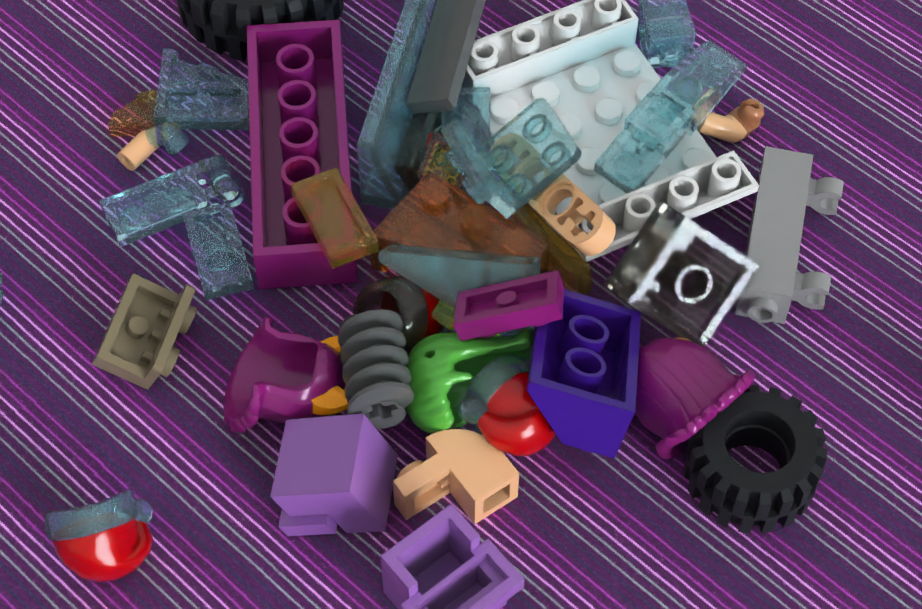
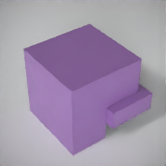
(333, 475)
(448, 568)

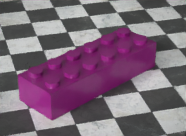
(294, 134)

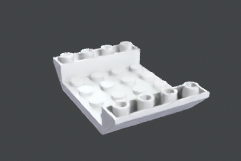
(593, 79)

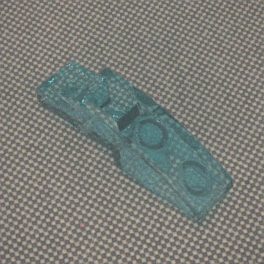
(667, 114)

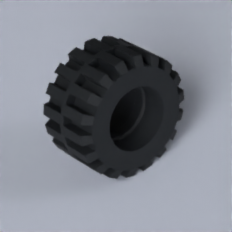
(751, 496)

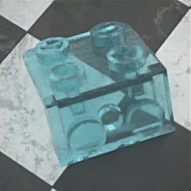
(515, 160)

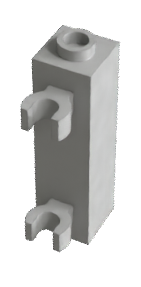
(777, 236)

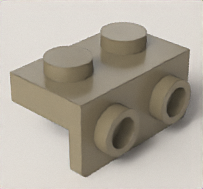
(144, 331)

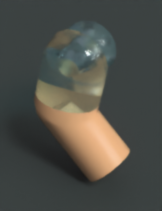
(150, 140)

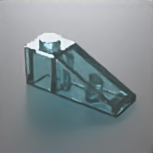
(453, 271)

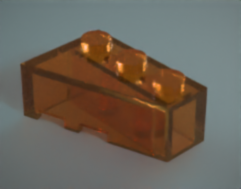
(449, 218)

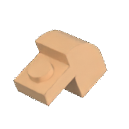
(460, 465)

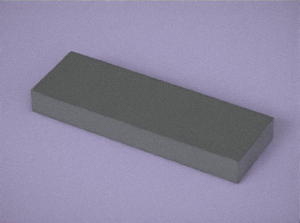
(445, 56)

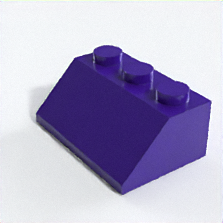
(587, 372)

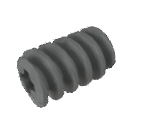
(375, 367)

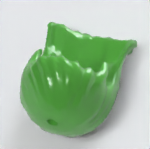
(445, 368)

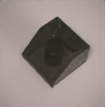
(681, 275)

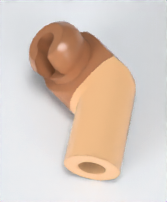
(736, 124)

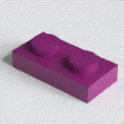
(509, 306)

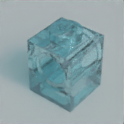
(665, 31)

